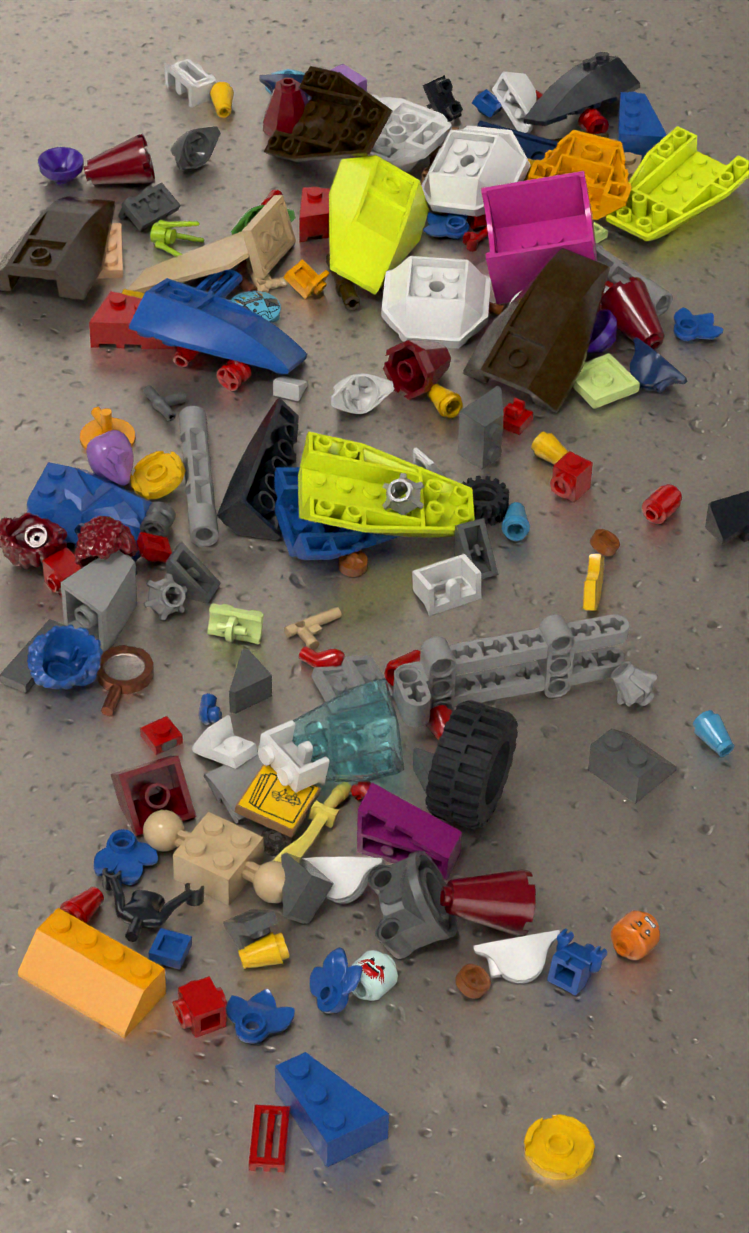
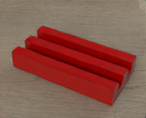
(267, 1161)

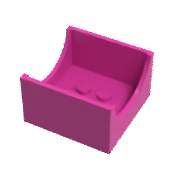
(533, 223)

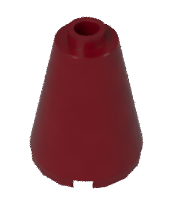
(122, 164)
(634, 311)
(493, 900)

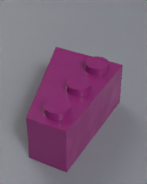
(396, 828)

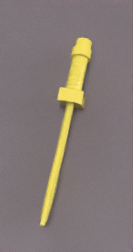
(322, 815)

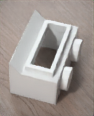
(191, 76)
(448, 576)
(289, 761)

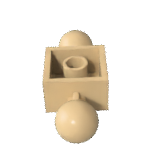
(216, 856)

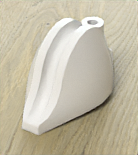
(360, 393)
(347, 874)
(518, 958)

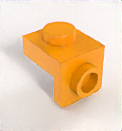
(305, 279)

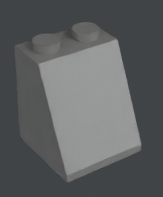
(101, 597)

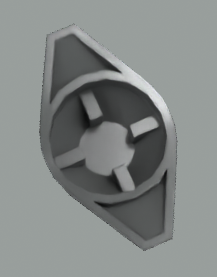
(195, 147)

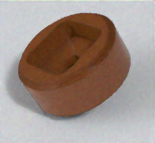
(604, 542)
(353, 564)
(473, 981)

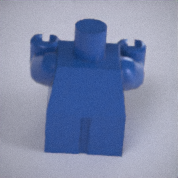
(574, 963)

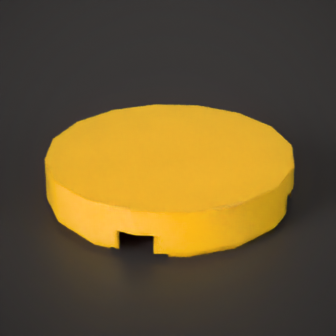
(157, 475)
(558, 1147)

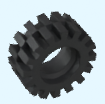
(490, 491)

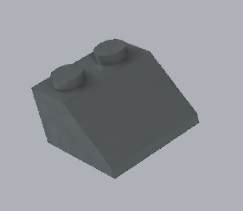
(482, 429)
(628, 764)

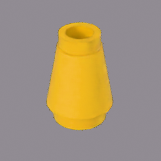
(222, 98)
(446, 401)
(548, 448)
(264, 952)

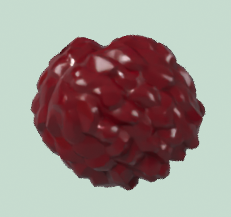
(20, 535)
(101, 538)

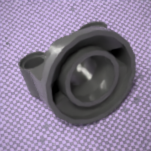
(411, 905)

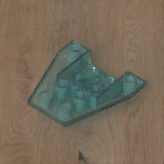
(355, 733)

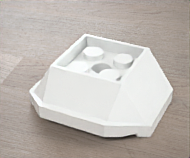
(409, 133)
(472, 161)
(436, 300)

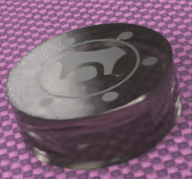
(274, 841)

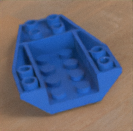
(214, 326)

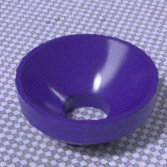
(61, 164)
(603, 332)

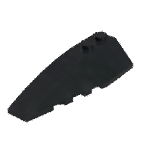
(583, 87)
(251, 494)

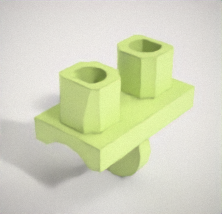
(235, 623)

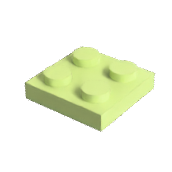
(604, 381)

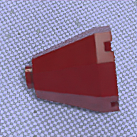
(284, 107)
(416, 366)

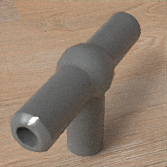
(163, 403)

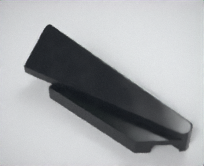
(729, 518)

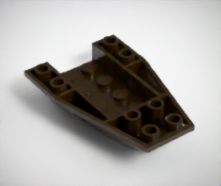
(335, 123)
(62, 245)
(544, 331)

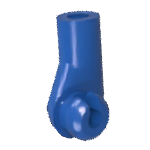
(208, 711)

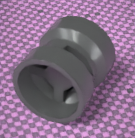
(158, 519)

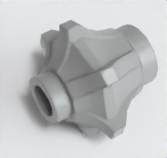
(397, 489)
(165, 605)
(633, 684)

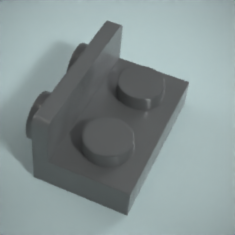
(149, 207)

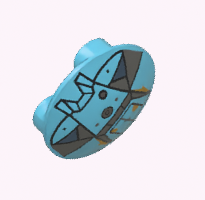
(260, 303)

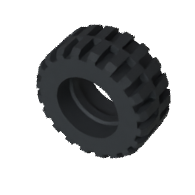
(471, 764)

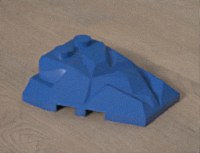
(77, 495)
(312, 539)

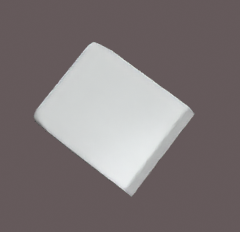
(289, 388)
(423, 461)

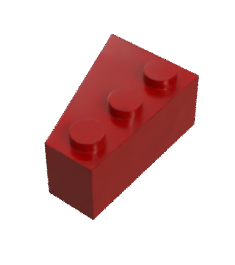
(314, 213)
(112, 324)

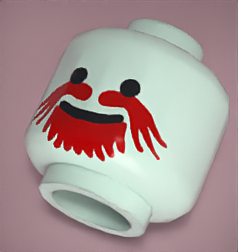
(377, 975)

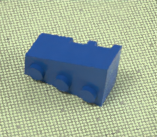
(638, 124)
(328, 1109)

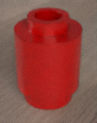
(662, 503)

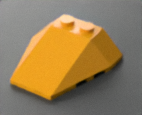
(603, 167)

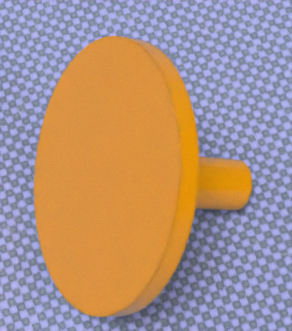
(103, 423)

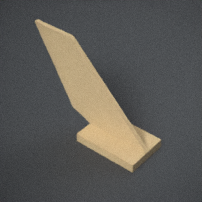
(262, 240)

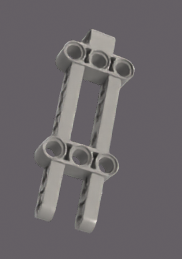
(557, 665)

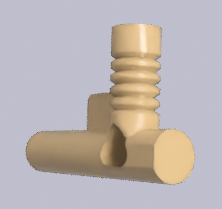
(266, 283)
(311, 626)

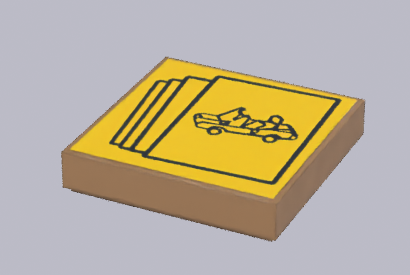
(274, 804)

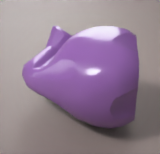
(111, 457)

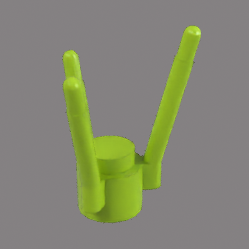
(164, 234)

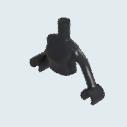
(146, 907)

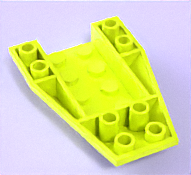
(675, 186)
(373, 219)
(344, 488)

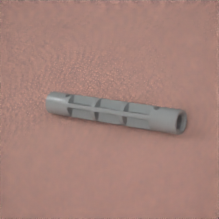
(622, 272)
(198, 477)

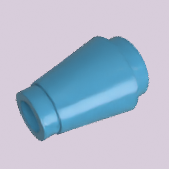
(515, 523)
(712, 731)

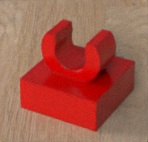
(516, 417)

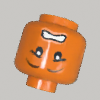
(635, 935)

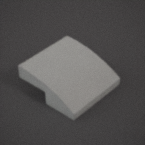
(354, 671)
(230, 784)

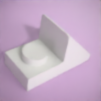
(222, 746)

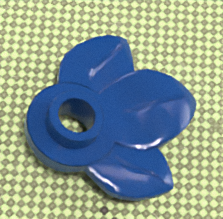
(447, 225)
(695, 326)
(125, 854)
(334, 982)
(260, 1014)

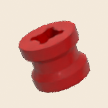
(593, 122)
(233, 374)

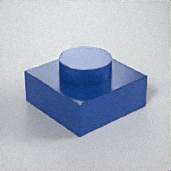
(487, 103)
(170, 948)

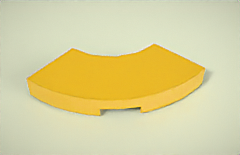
(593, 582)

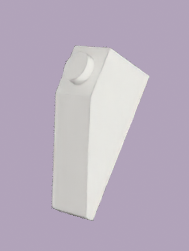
(516, 97)

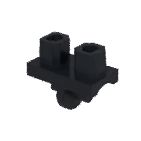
(442, 99)

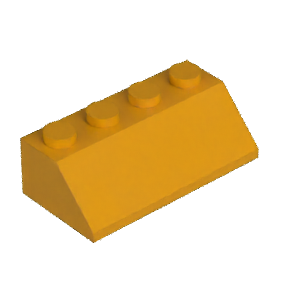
(92, 973)

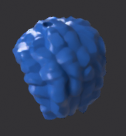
(64, 658)

